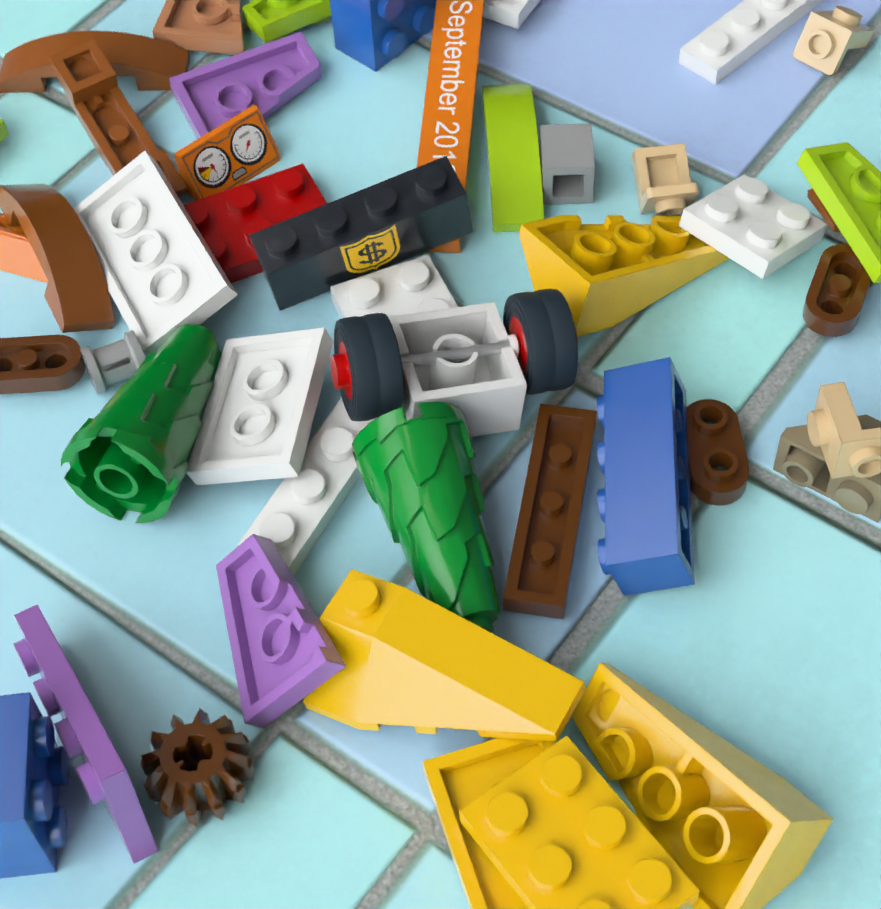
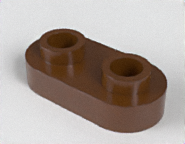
(836, 292)
(39, 363)
(713, 447)

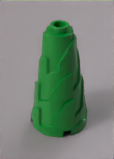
(143, 435)
(433, 505)

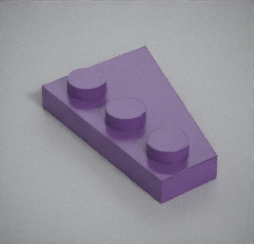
(257, 77)
(272, 632)

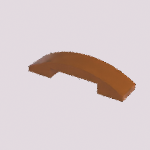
(146, 58)
(105, 112)
(66, 254)

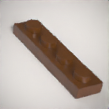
(550, 512)

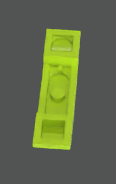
(512, 156)

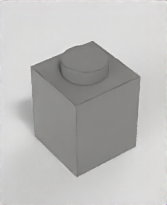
(567, 164)

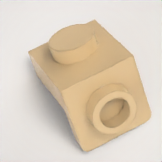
(829, 37)
(663, 179)
(841, 438)

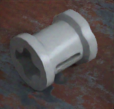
(98, 361)

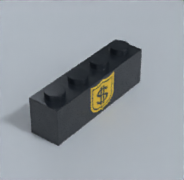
(363, 232)

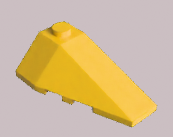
(614, 265)
(434, 669)
(705, 801)

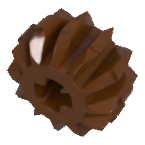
(197, 767)

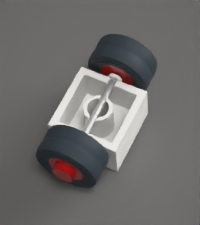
(457, 359)

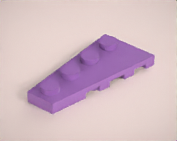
(82, 732)

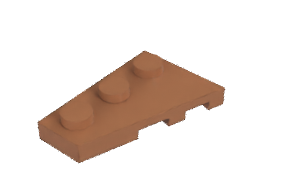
(202, 25)

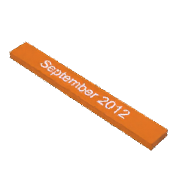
(452, 90)

